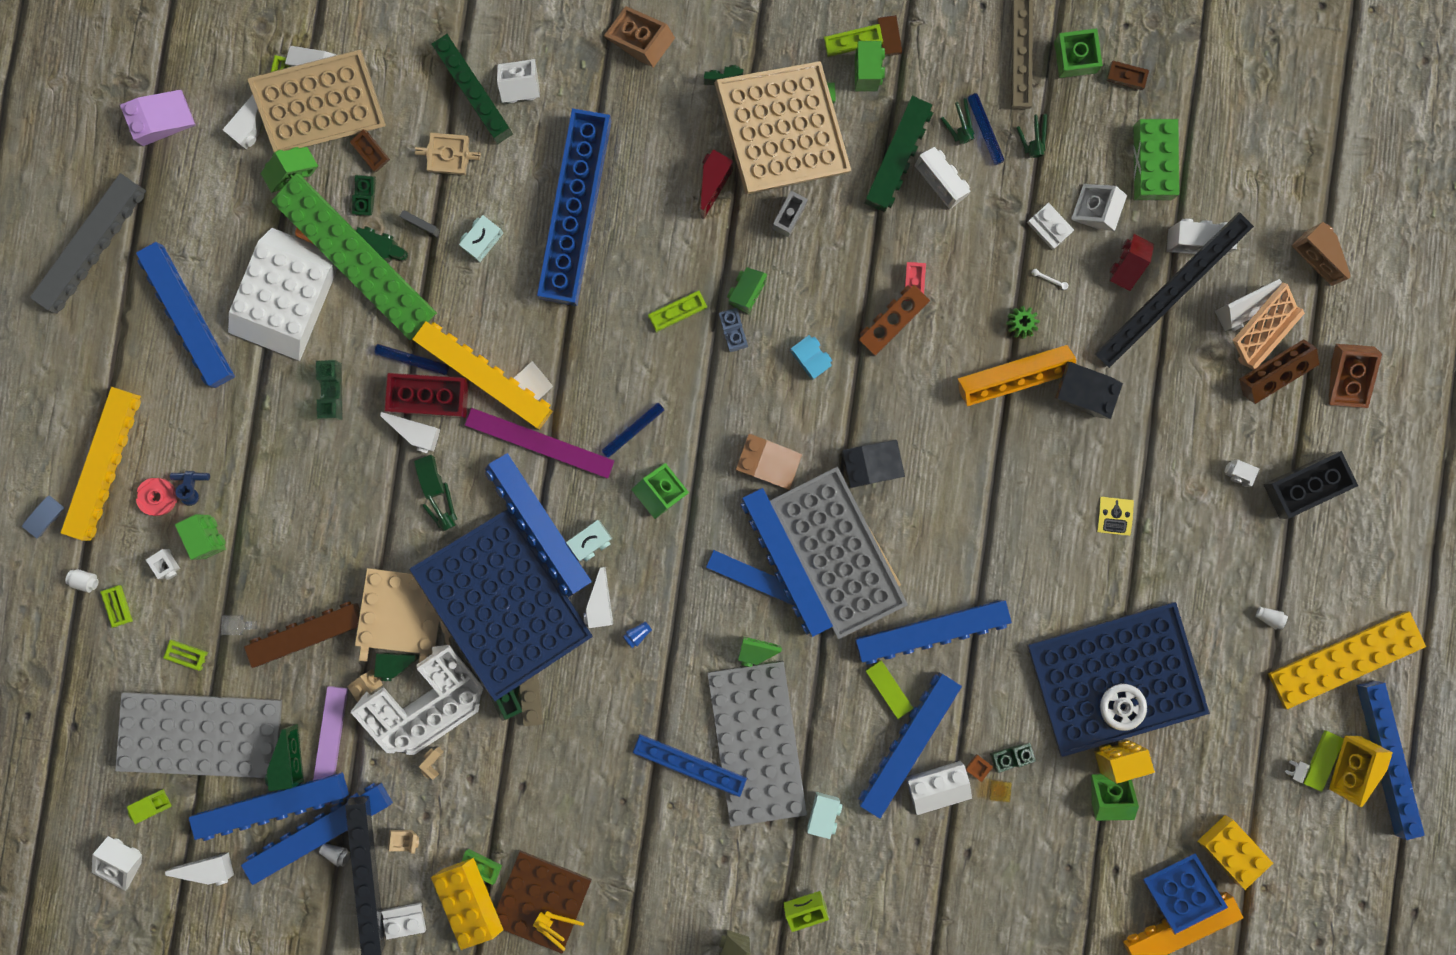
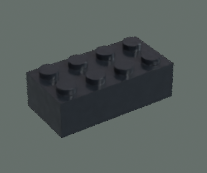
(1310, 485)

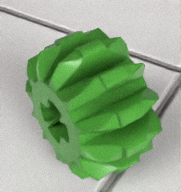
(1017, 327)

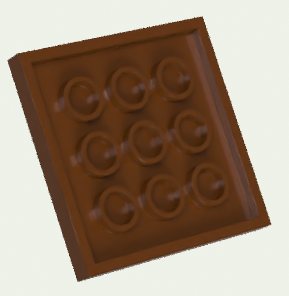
(538, 888)

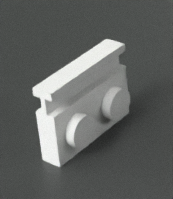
(1050, 226)
(403, 921)

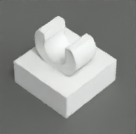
(1300, 771)

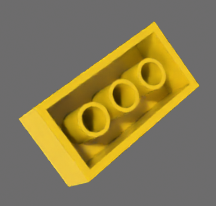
(467, 903)

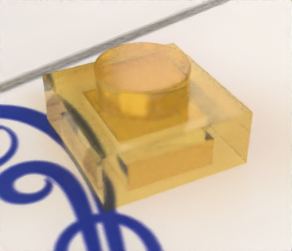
(1000, 790)

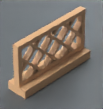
(1277, 326)

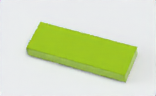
(848, 41)
(677, 311)
(889, 689)
(1323, 760)

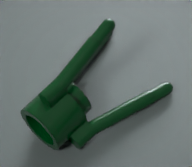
(965, 133)
(1037, 146)
(442, 521)

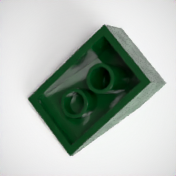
(286, 766)

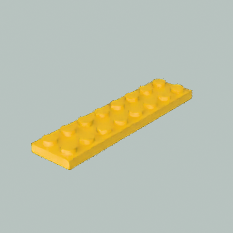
(1347, 660)

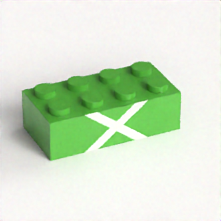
(1156, 159)

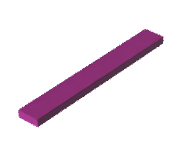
(539, 443)

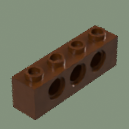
(1279, 371)

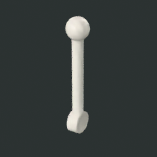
(1063, 286)

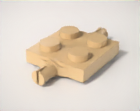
(448, 153)

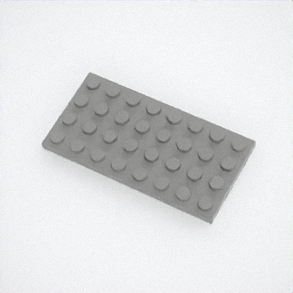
(838, 552)
(197, 734)
(758, 742)

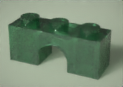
(330, 379)

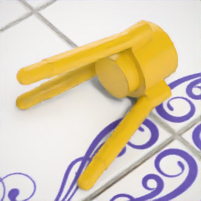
(544, 923)

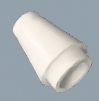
(1273, 618)
(337, 855)

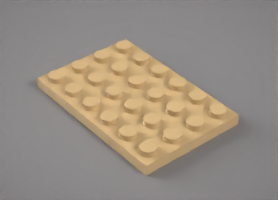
(317, 101)

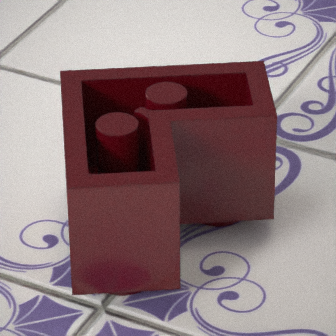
(1133, 262)

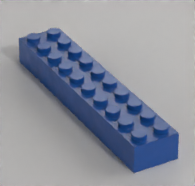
(574, 207)

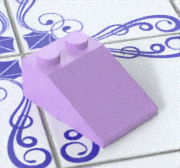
(157, 116)

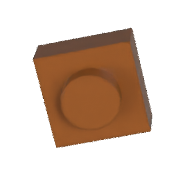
(979, 767)

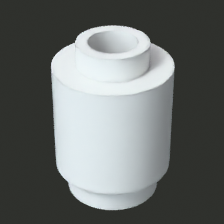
(82, 580)

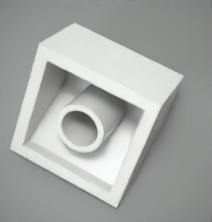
(518, 81)
(1099, 206)
(116, 862)

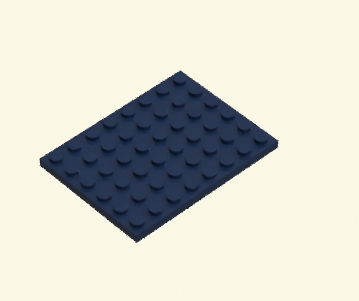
(500, 604)
(1136, 650)

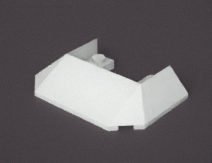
(431, 716)

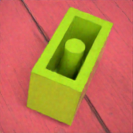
(148, 806)
(806, 911)

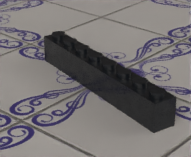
(365, 875)

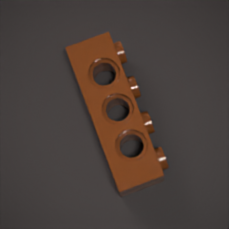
(909, 293)

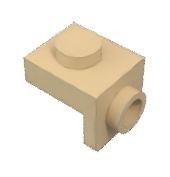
(364, 683)
(430, 757)
(403, 841)

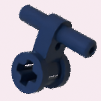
(186, 491)

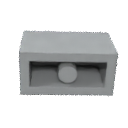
(789, 214)

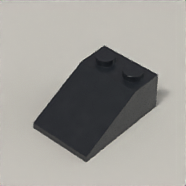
(1089, 391)
(872, 463)

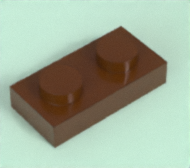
(1127, 75)
(369, 150)

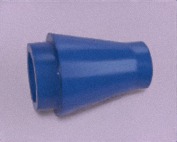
(637, 634)

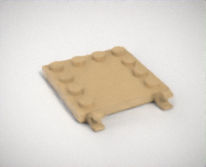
(395, 615)

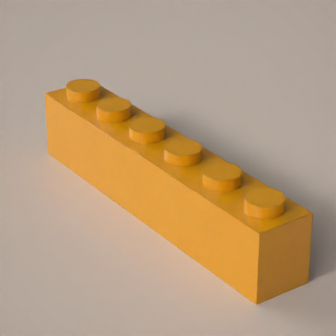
(1015, 375)
(1162, 941)

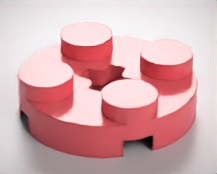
(145, 496)

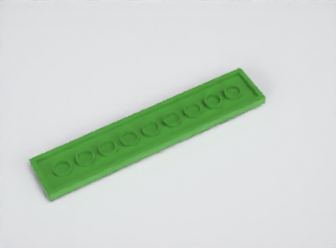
(353, 256)

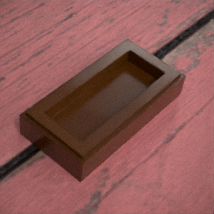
(890, 35)

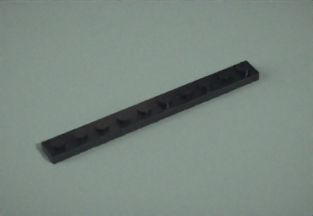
(1174, 289)

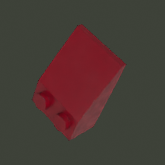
(716, 172)

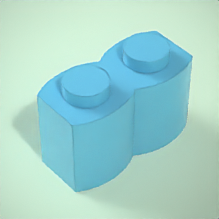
(811, 357)

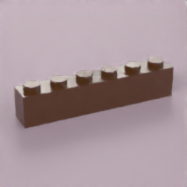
(304, 635)

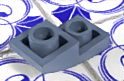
(733, 330)
(43, 516)

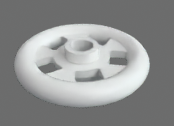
(1131, 692)

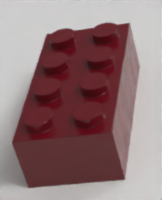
(426, 395)

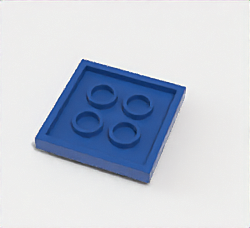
(1185, 894)

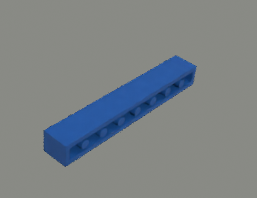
(185, 315)
(537, 525)
(786, 562)
(932, 631)
(909, 745)
(1396, 781)
(268, 806)
(309, 837)

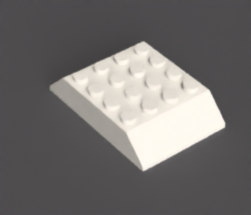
(281, 294)

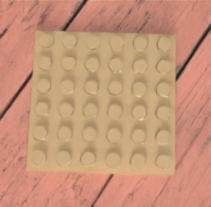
(782, 127)

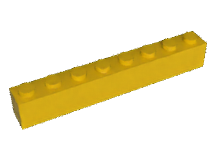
(483, 375)
(101, 464)

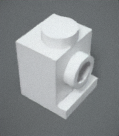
(1241, 472)
(158, 561)

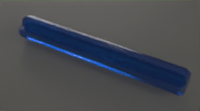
(986, 129)
(411, 359)
(632, 430)

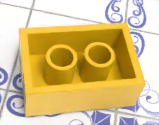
(1124, 761)
(1235, 852)

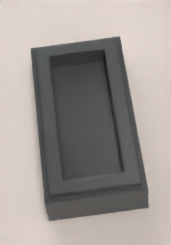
(419, 223)

